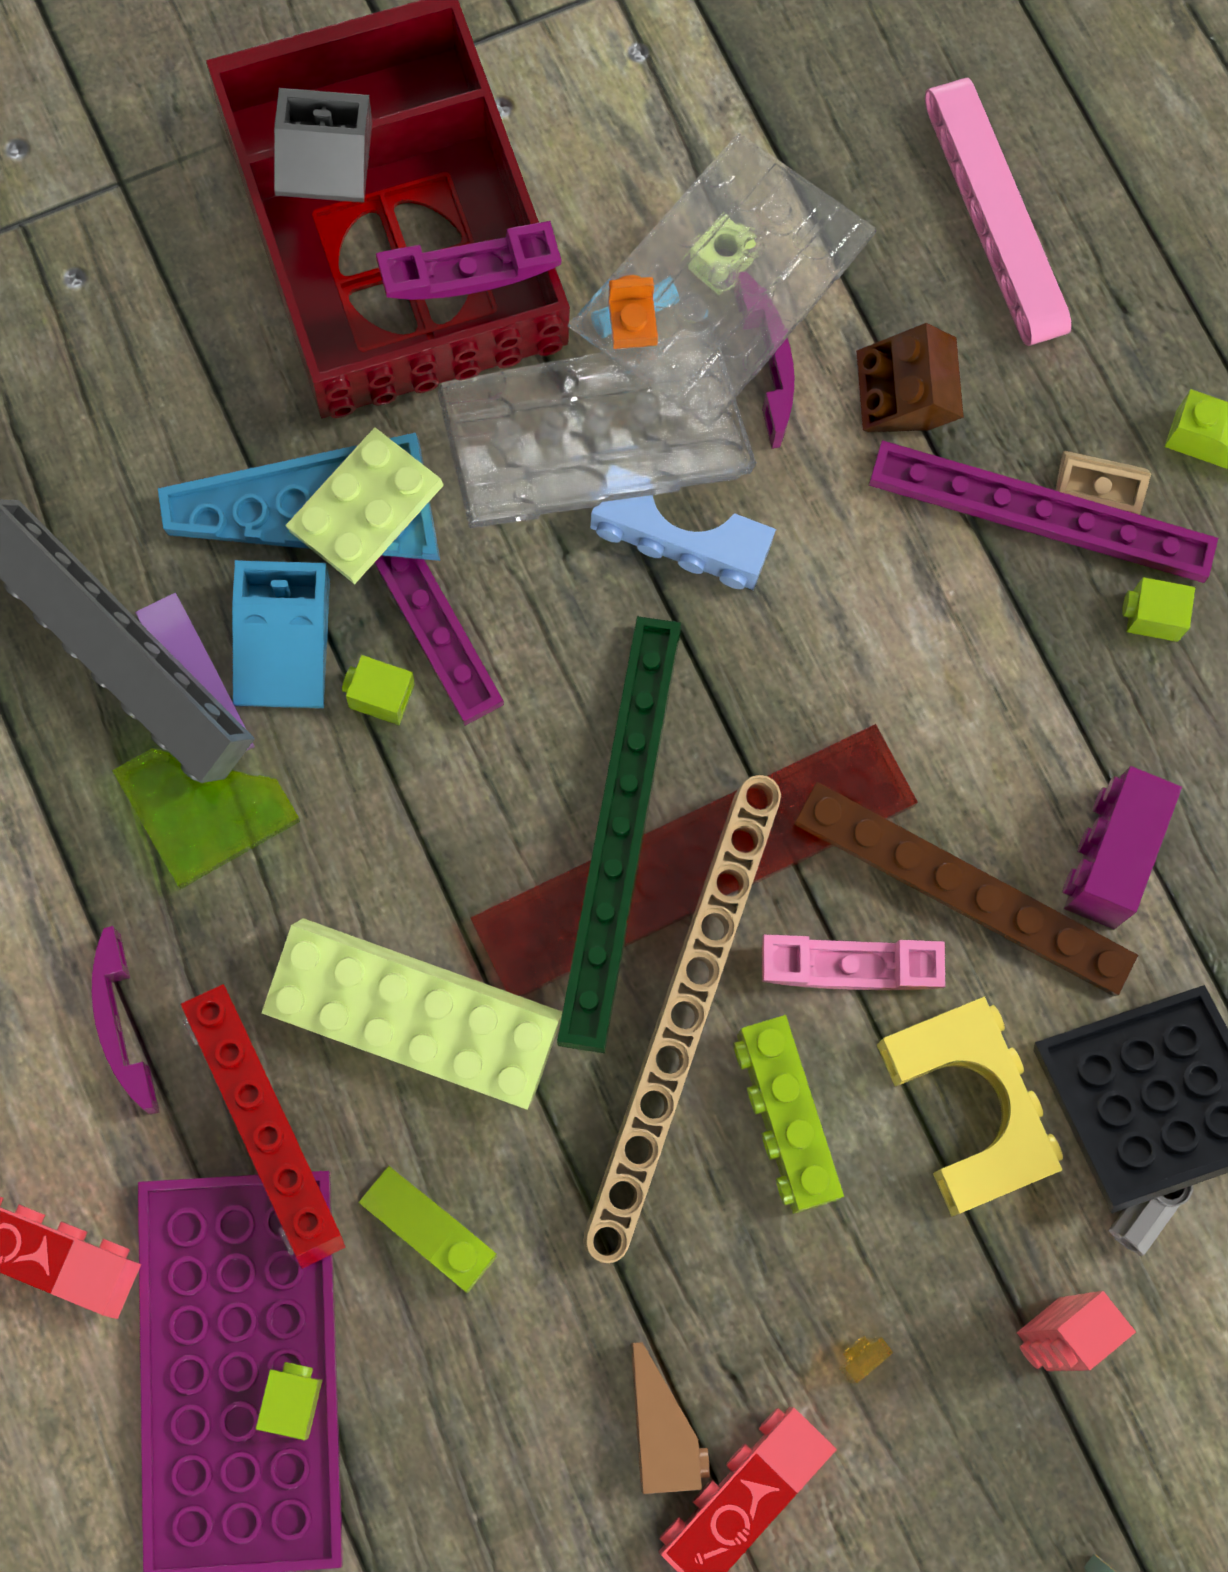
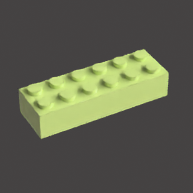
(412, 1012)

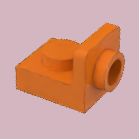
(632, 312)

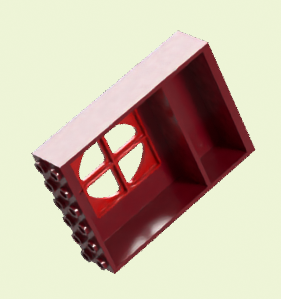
(430, 146)

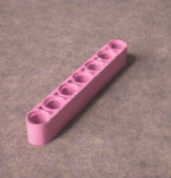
(998, 212)

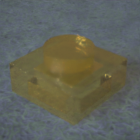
(864, 1357)

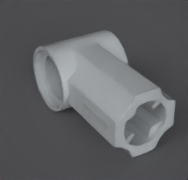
(1141, 1224)

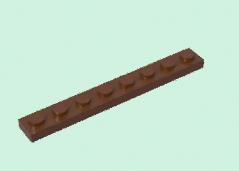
(966, 889)

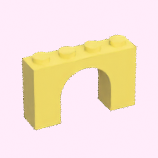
(973, 1040)

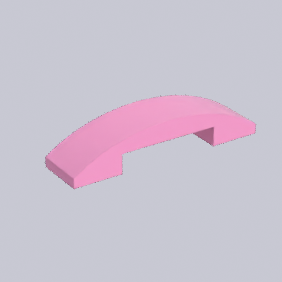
(853, 964)

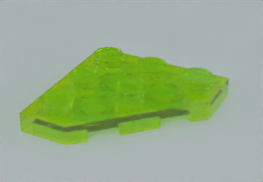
(206, 822)

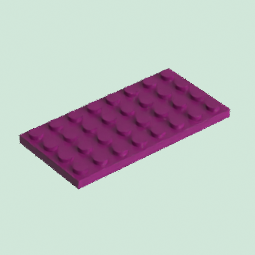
(214, 1319)

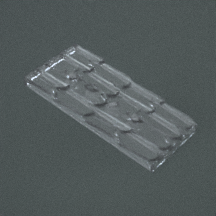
(723, 304)
(578, 438)

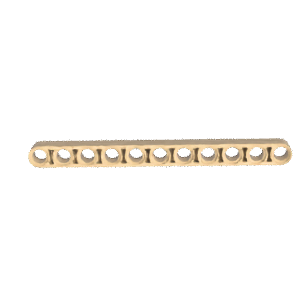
(666, 1033)

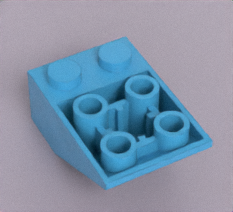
(280, 633)

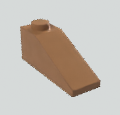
(666, 1441)

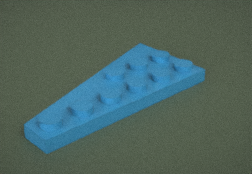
(261, 500)

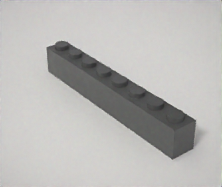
(117, 648)

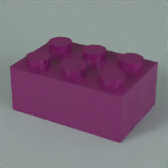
(1121, 847)

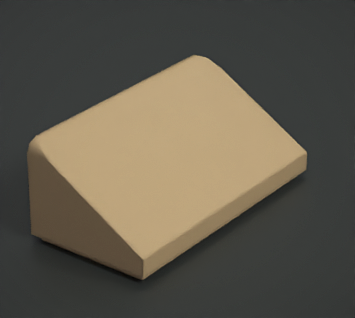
(1103, 481)

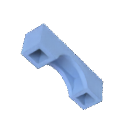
(729, 551)

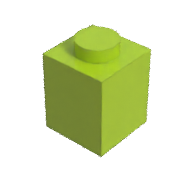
(1159, 609)
(378, 689)
(289, 1401)

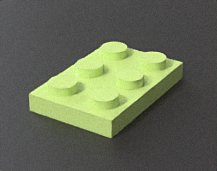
(364, 505)

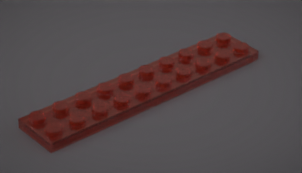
(536, 931)

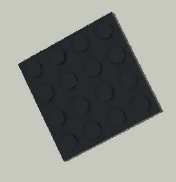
(1146, 1095)

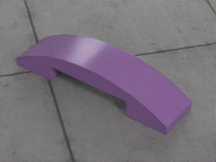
(174, 630)

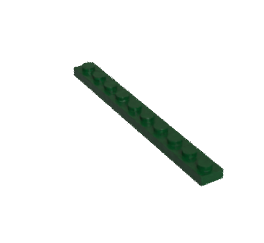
(619, 837)

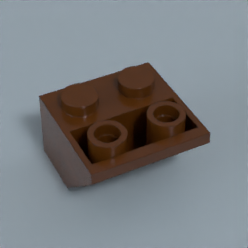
(910, 381)

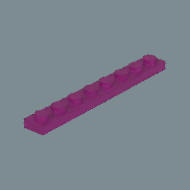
(1043, 511)

